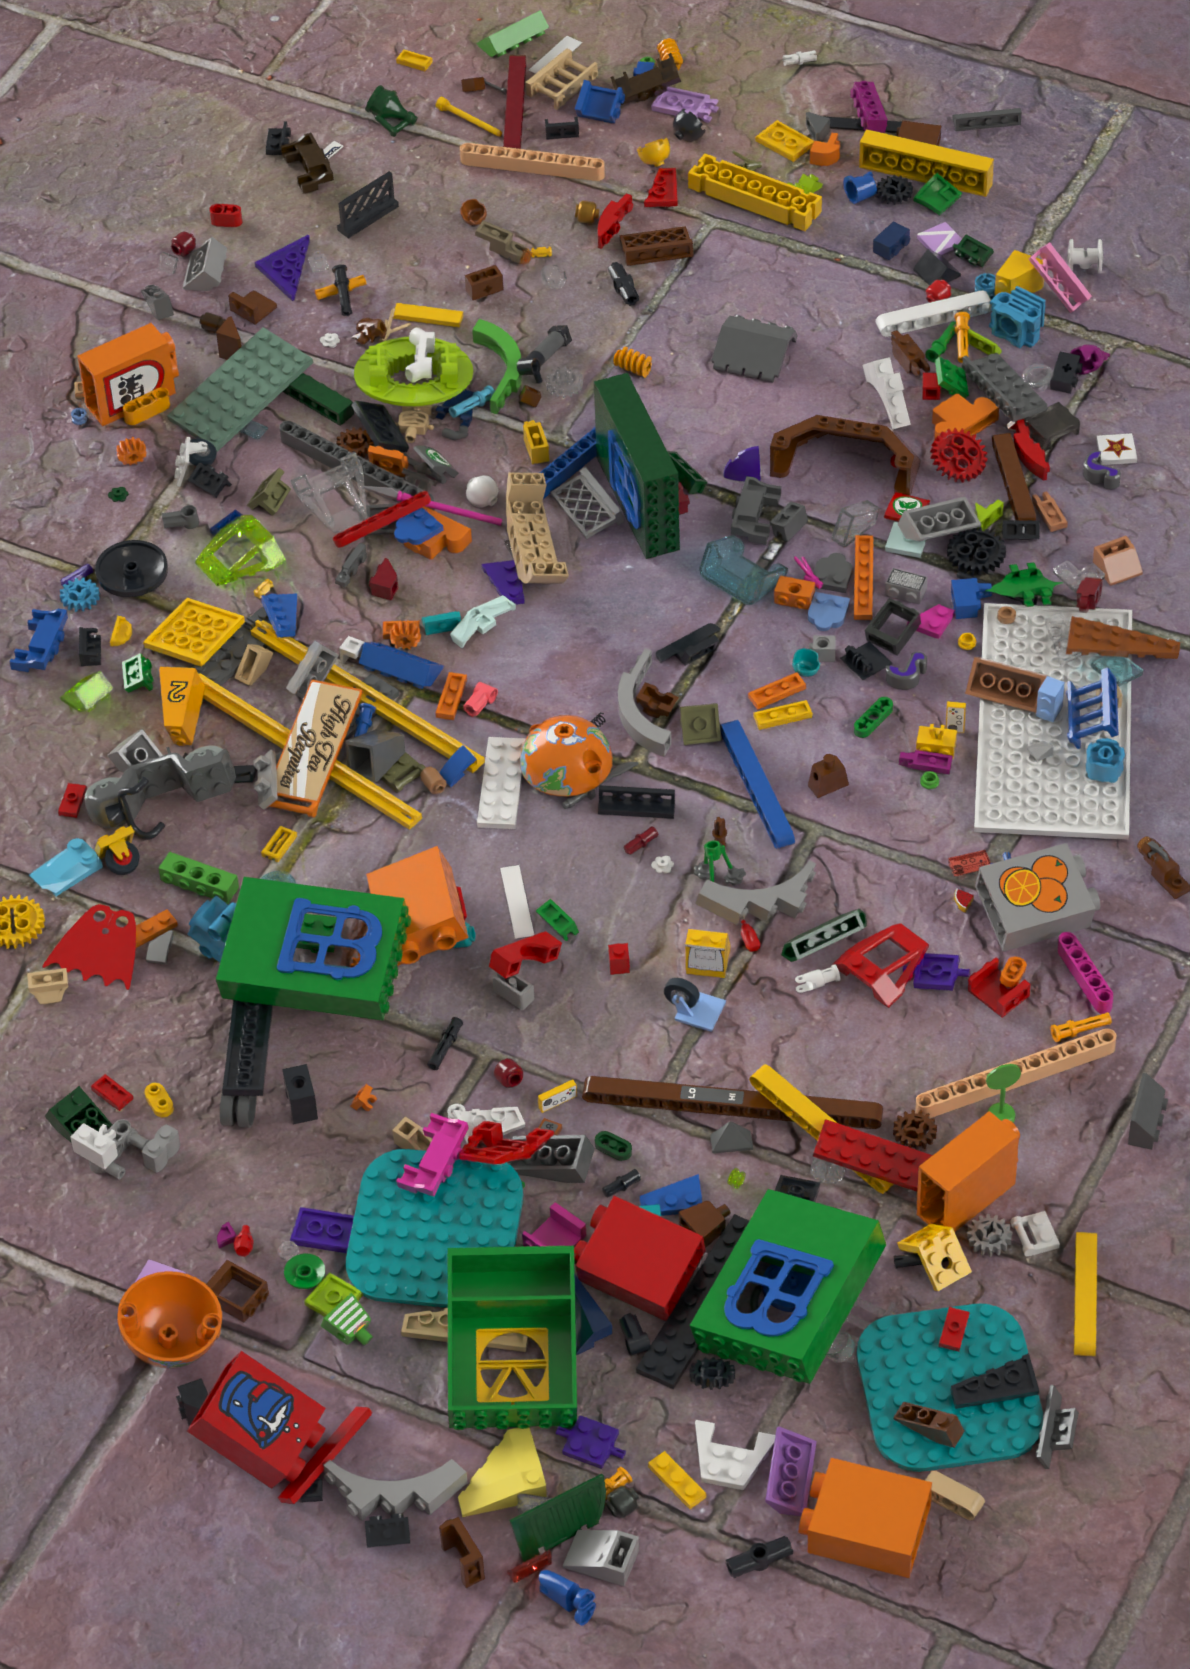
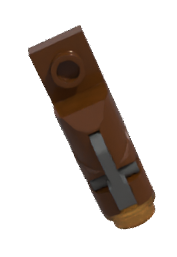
(1164, 867)

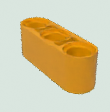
(146, 406)

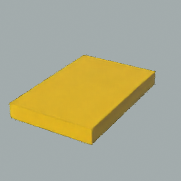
(784, 141)

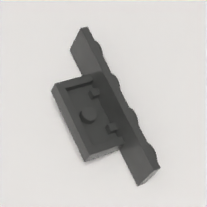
(1057, 1428)

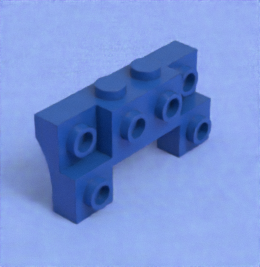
(45, 640)

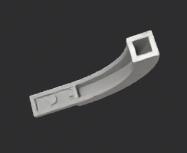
(637, 726)

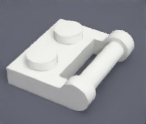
(1041, 1231)

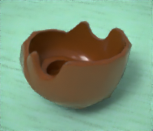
(473, 212)

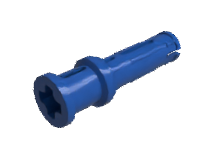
(364, 719)

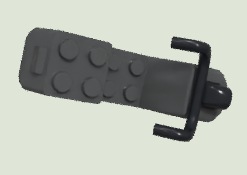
(118, 800)

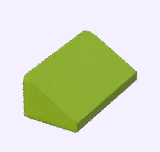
(982, 343)

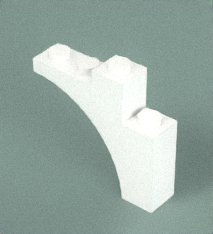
(890, 389)

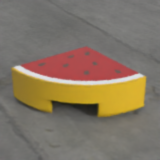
(963, 899)

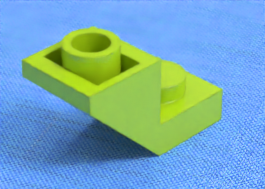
(808, 183)

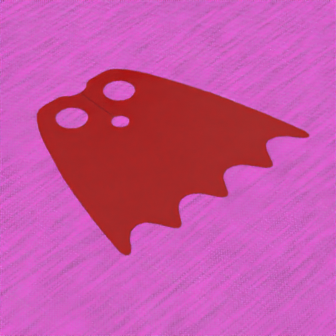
(98, 953)

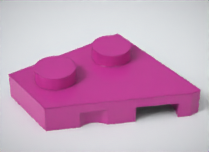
(935, 621)

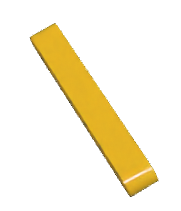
(1085, 1294)

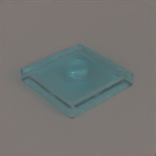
(1121, 667)

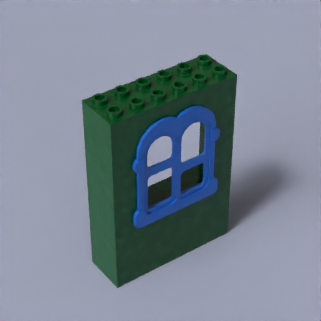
(637, 465)

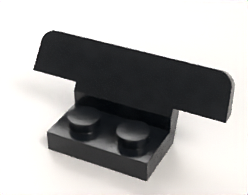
(692, 645)

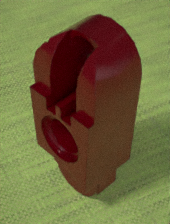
(1089, 593)

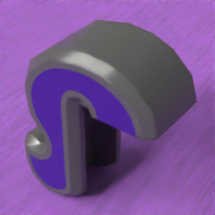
(1098, 473)
(911, 675)

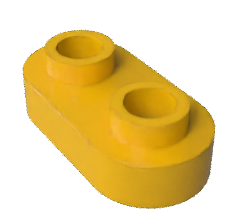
(158, 1098)

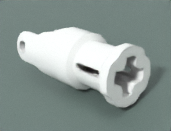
(817, 978)

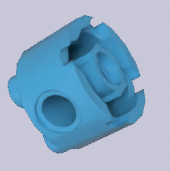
(1105, 760)

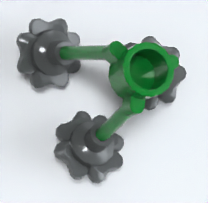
(706, 869)

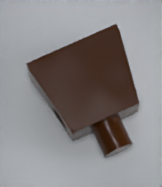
(827, 776)
(705, 1220)

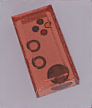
(968, 862)

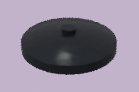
(131, 568)

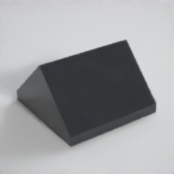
(934, 267)

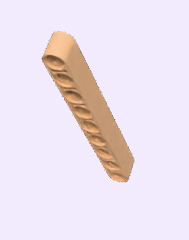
(532, 161)

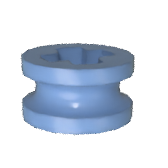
(79, 412)

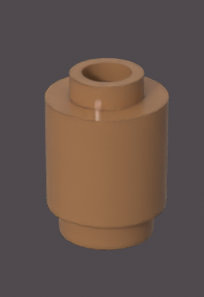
(433, 780)

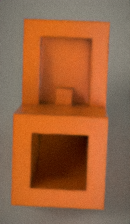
(825, 153)

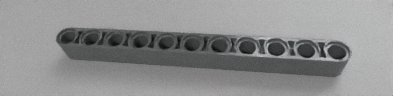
(330, 453)

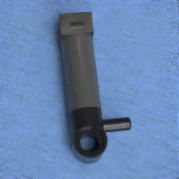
(531, 365)

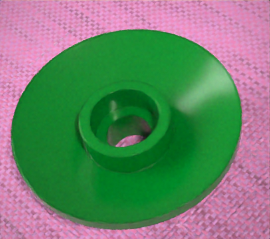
(301, 1265)

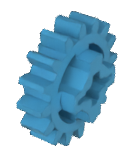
(79, 594)

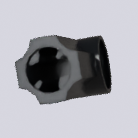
(635, 1338)

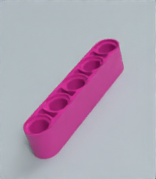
(1085, 972)

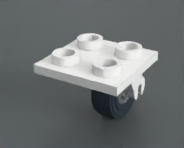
(193, 453)

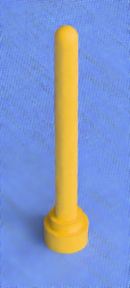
(444, 105)

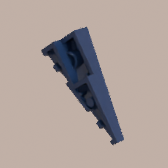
(589, 1319)

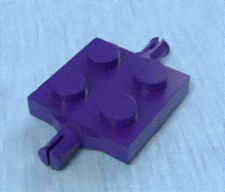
(938, 972)
(590, 1442)

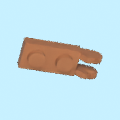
(1049, 512)

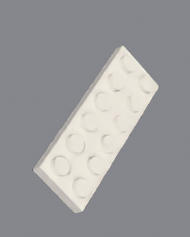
(501, 784)

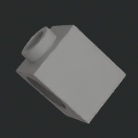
(824, 647)

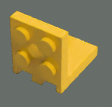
(933, 1245)

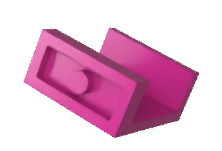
(558, 1230)

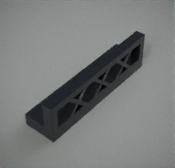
(636, 804)

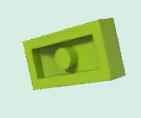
(989, 515)

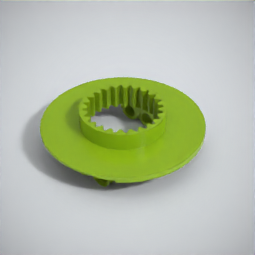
(384, 359)

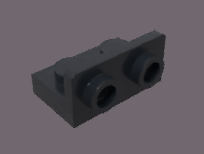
(276, 138)
(209, 480)
(387, 1531)

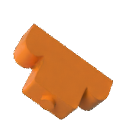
(960, 414)
(454, 537)

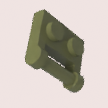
(400, 769)

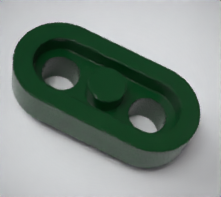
(614, 1145)

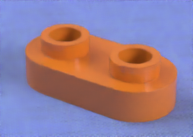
(1013, 971)

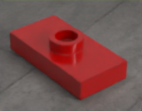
(72, 800)
(112, 1092)
(954, 1329)

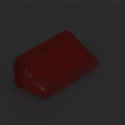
(530, 1566)

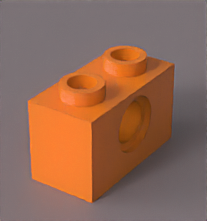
(794, 592)

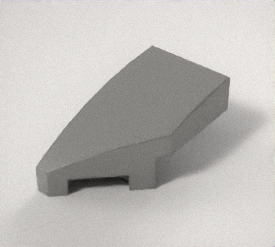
(159, 948)

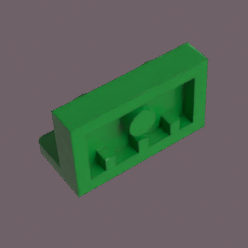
(137, 673)

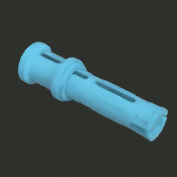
(477, 399)

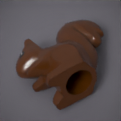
(369, 330)

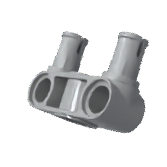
(124, 1137)

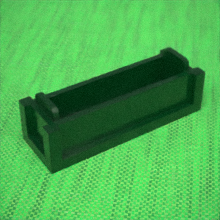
(687, 474)

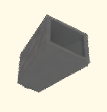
(374, 753)

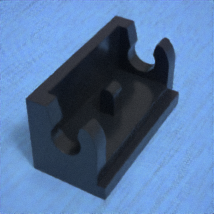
(562, 130)
(89, 647)

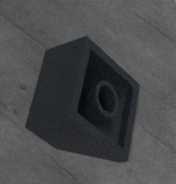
(191, 1399)

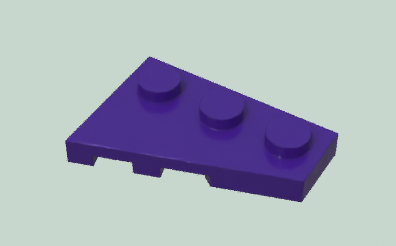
(505, 580)

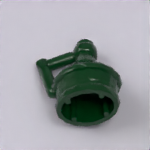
(386, 105)

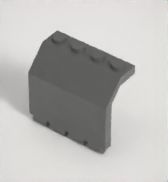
(752, 347)

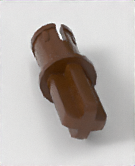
(719, 831)

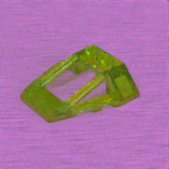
(262, 539)

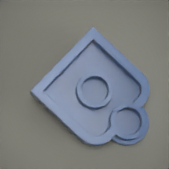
(828, 611)

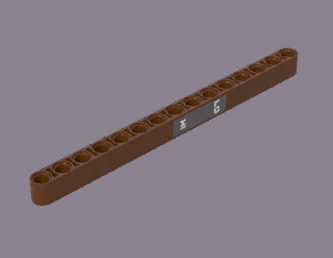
(720, 1101)

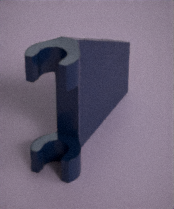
(444, 409)

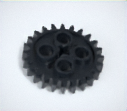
(986, 557)

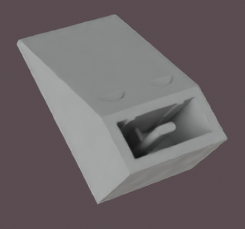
(603, 1554)

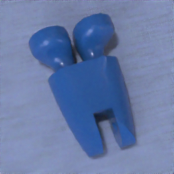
(568, 1595)

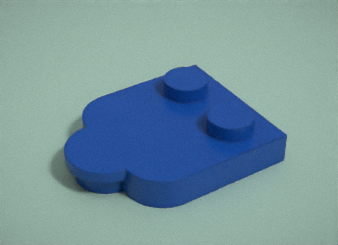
(417, 527)

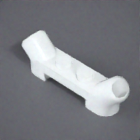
(424, 344)

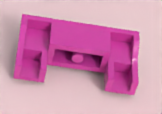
(439, 1157)

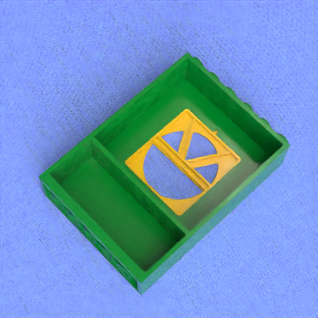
(504, 1293)

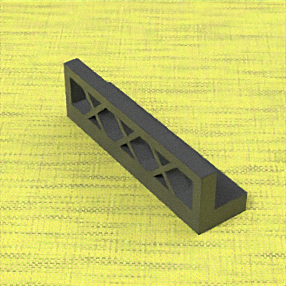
(987, 119)

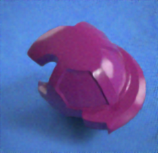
(1091, 357)

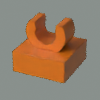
(363, 1097)

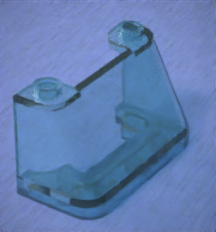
(736, 575)

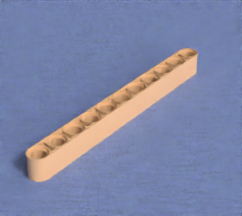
(1032, 1069)

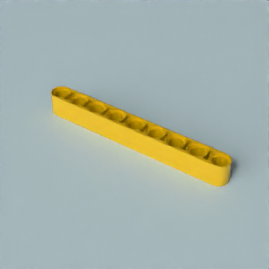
(800, 1110)

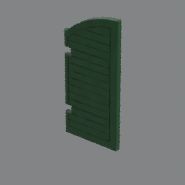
(559, 1517)

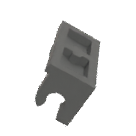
(789, 521)

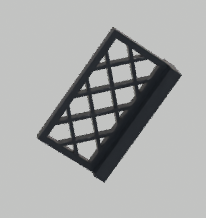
(372, 211)

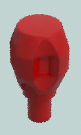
(243, 1242)

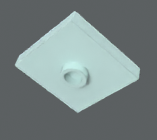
(899, 544)

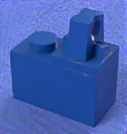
(967, 596)

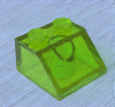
(88, 692)

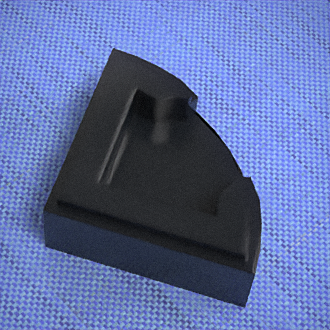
(314, 1492)

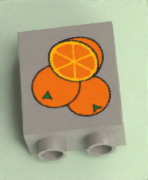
(1036, 896)

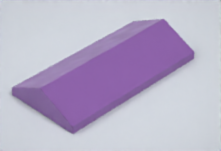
(790, 1472)

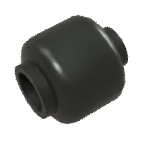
(622, 1501)

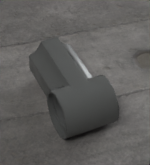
(186, 517)

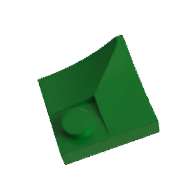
(937, 194)

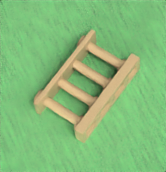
(557, 67)

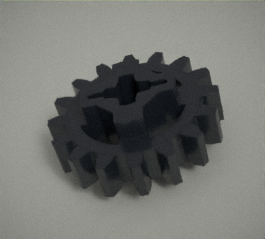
(894, 189)
(712, 1373)

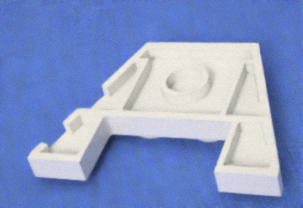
(728, 1464)

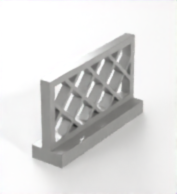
(601, 499)

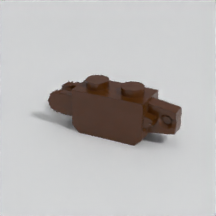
(908, 354)

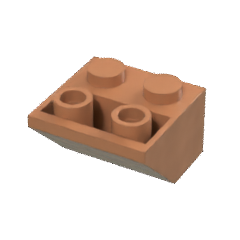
(1117, 560)

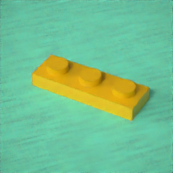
(677, 1480)

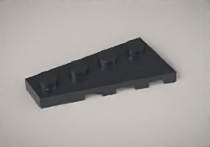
(1007, 1382)

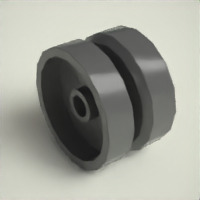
(238, 1109)

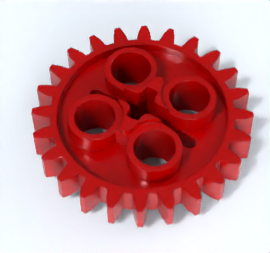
(958, 455)

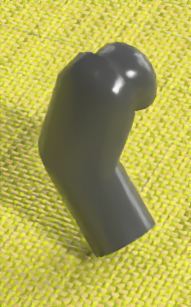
(455, 435)

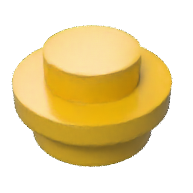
(967, 641)

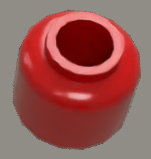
(938, 291)

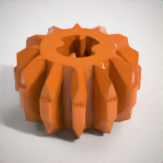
(131, 451)
(405, 635)

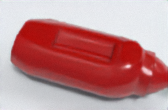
(749, 937)

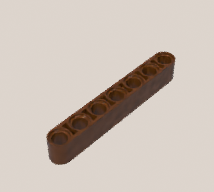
(1013, 477)

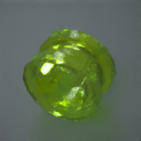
(736, 1178)

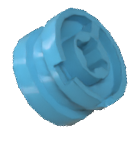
(986, 283)

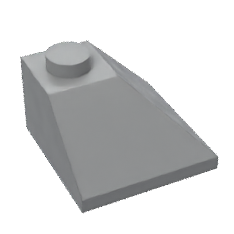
(133, 751)

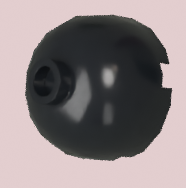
(687, 126)

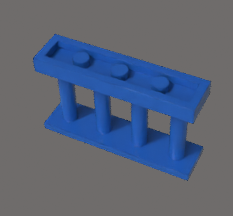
(1108, 710)

